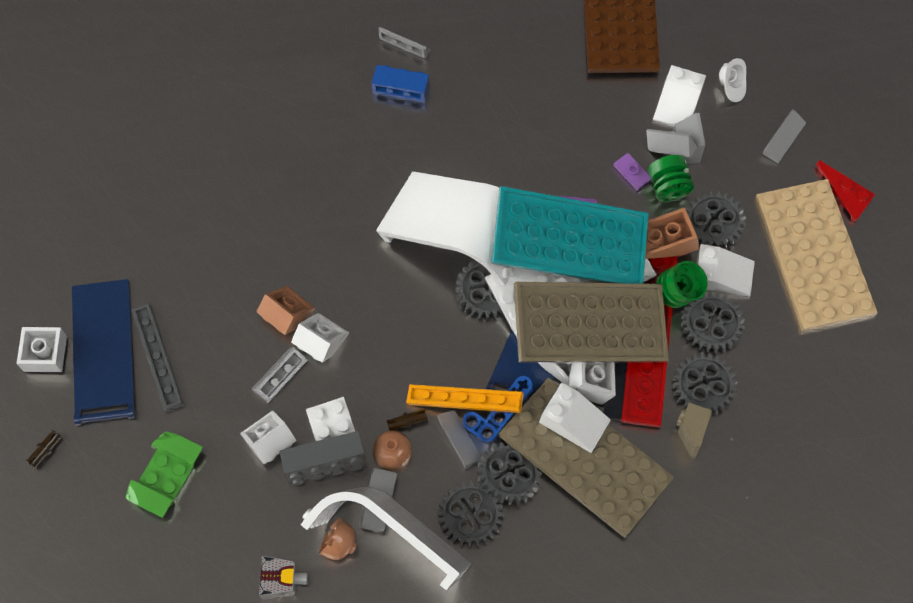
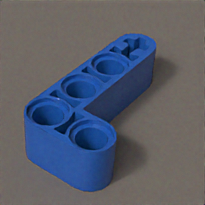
(490, 423)

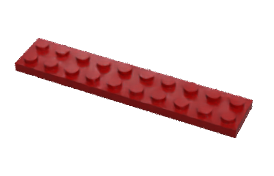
(646, 380)

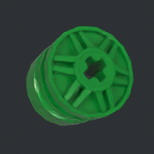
(671, 178)
(682, 284)

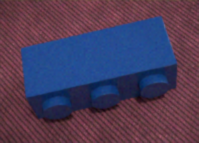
(400, 83)

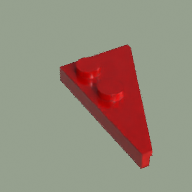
(851, 194)

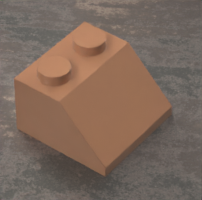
(284, 309)

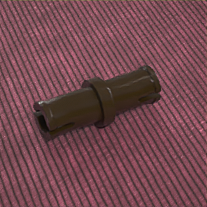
(407, 420)
(43, 449)

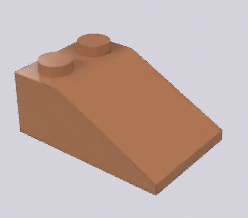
(671, 235)

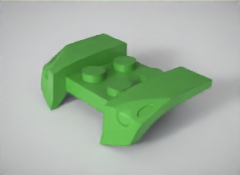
(164, 473)

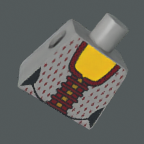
(279, 578)

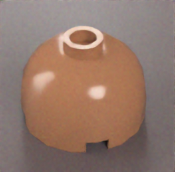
(392, 450)
(338, 541)

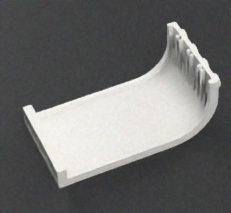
(447, 216)
(400, 521)

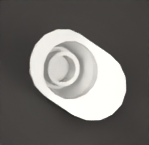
(734, 79)

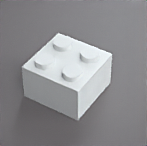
(41, 349)
(330, 419)

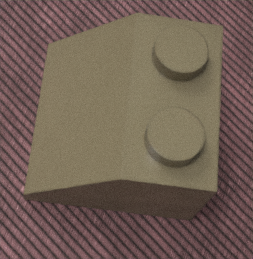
(692, 427)

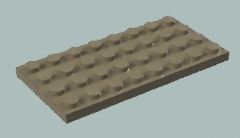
(590, 322)
(611, 481)

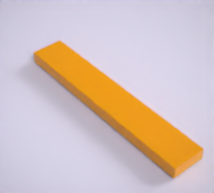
(465, 398)

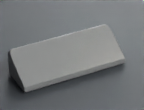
(404, 43)
(784, 137)
(670, 143)
(279, 374)
(459, 438)
(383, 481)

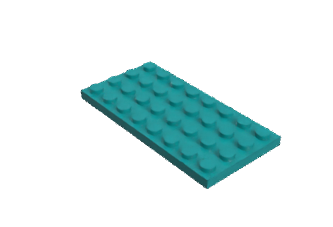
(569, 237)

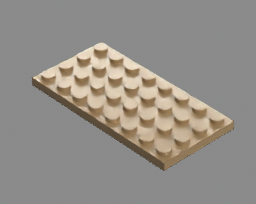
(815, 255)

